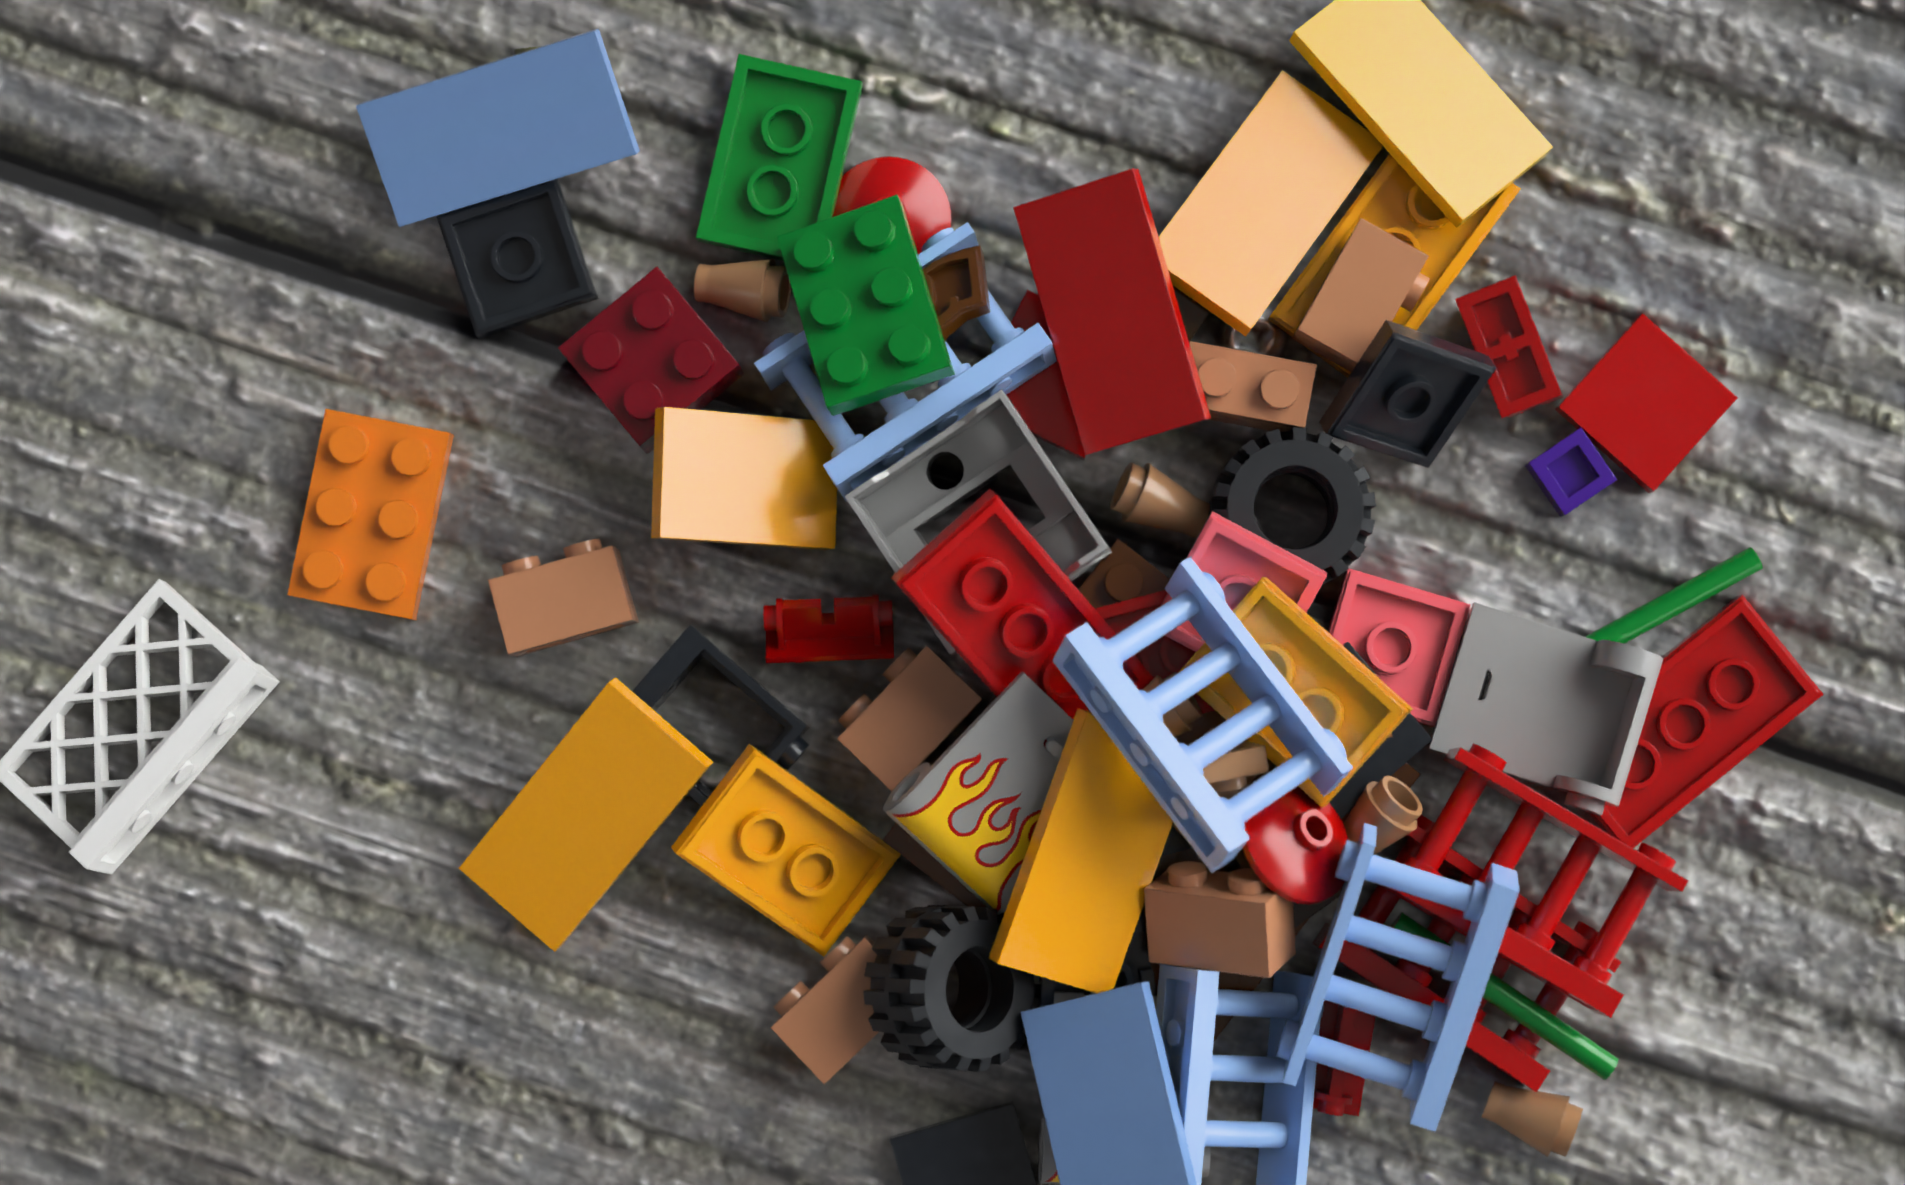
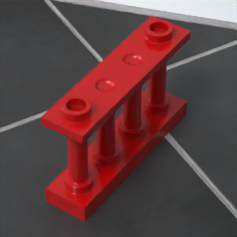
(1532, 942)
(1517, 1049)

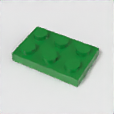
(777, 155)
(865, 305)

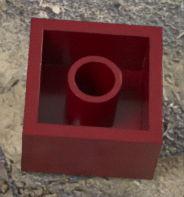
(650, 355)

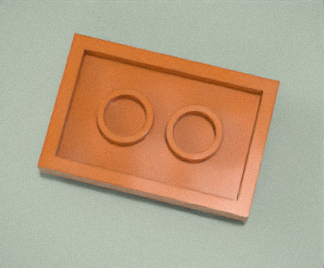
(370, 514)

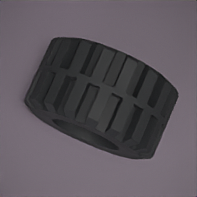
(1324, 466)
(911, 990)

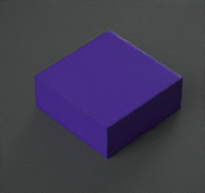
(1570, 472)

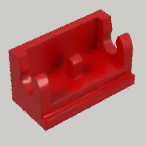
(1506, 332)

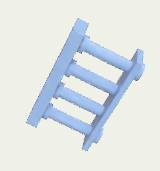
(911, 423)
(1174, 769)
(1464, 964)
(1186, 1017)

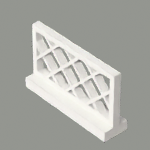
(160, 773)

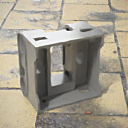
(986, 443)

